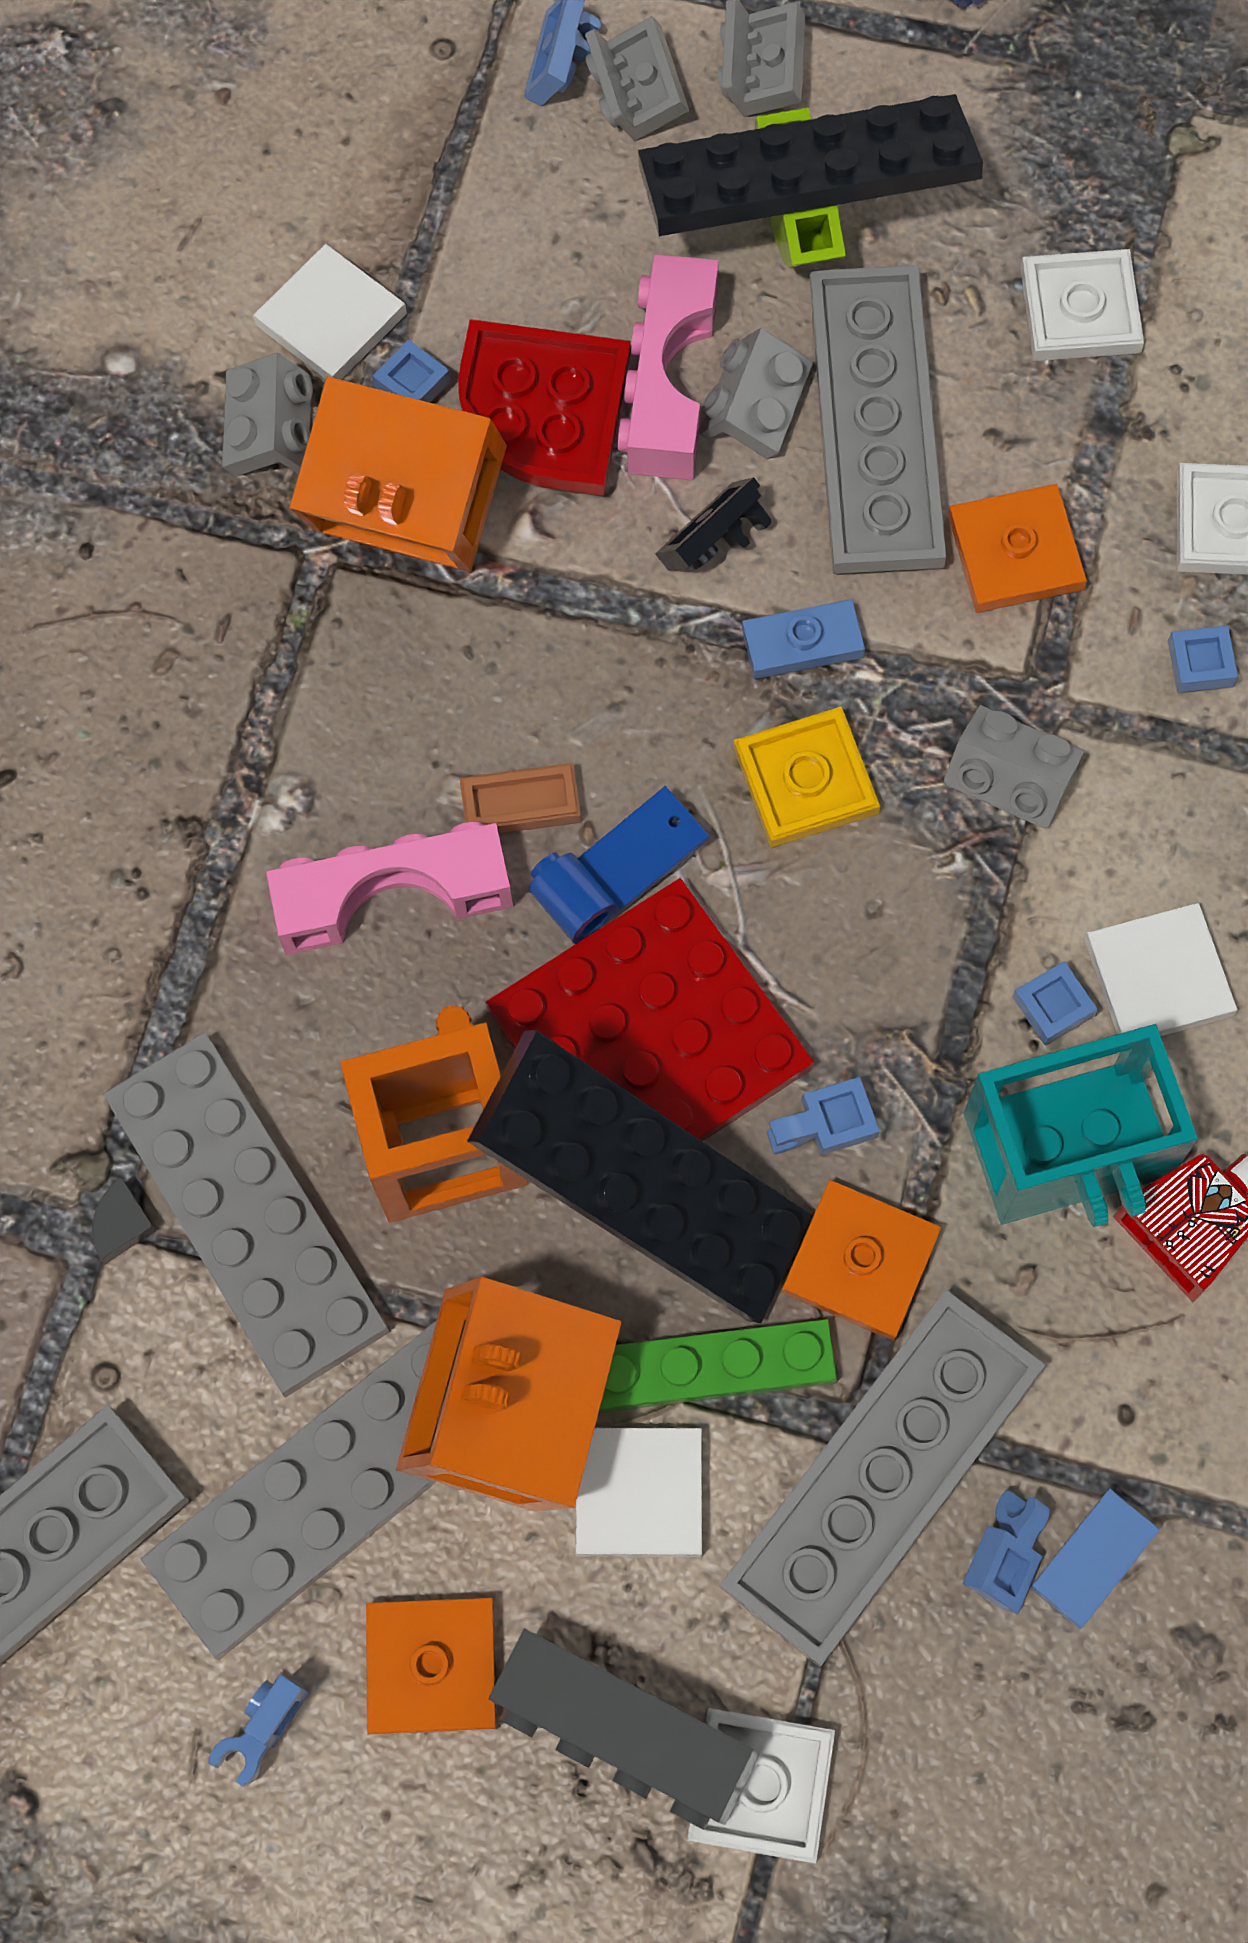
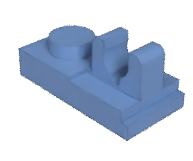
(557, 45)

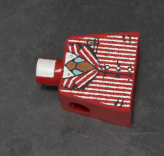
(1193, 1221)

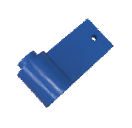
(617, 869)

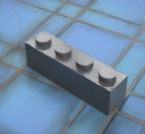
(623, 1727)

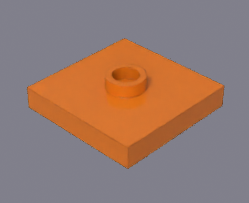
(1016, 548)
(861, 1260)
(430, 1666)

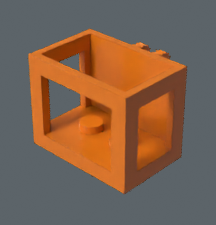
(398, 474)
(416, 1083)
(516, 1397)

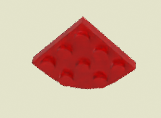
(549, 398)

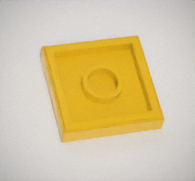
(806, 777)

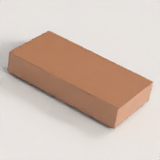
(522, 798)

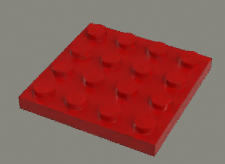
(661, 1014)

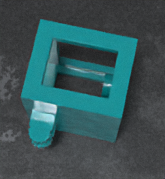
(1081, 1132)

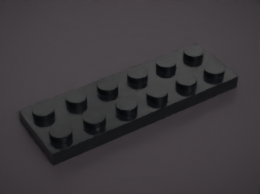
(809, 164)
(640, 1176)

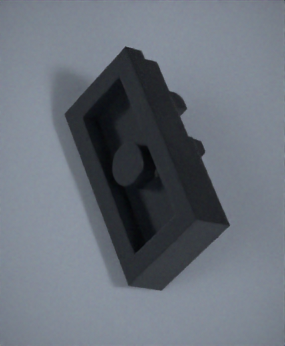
(721, 518)

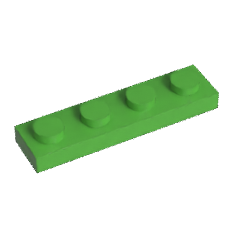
(719, 1365)

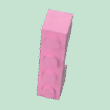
(663, 422)
(319, 897)

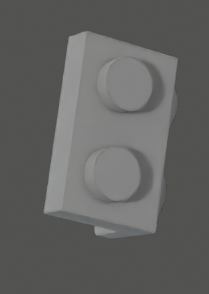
(762, 57)
(636, 78)
(756, 392)
(266, 415)
(1013, 766)

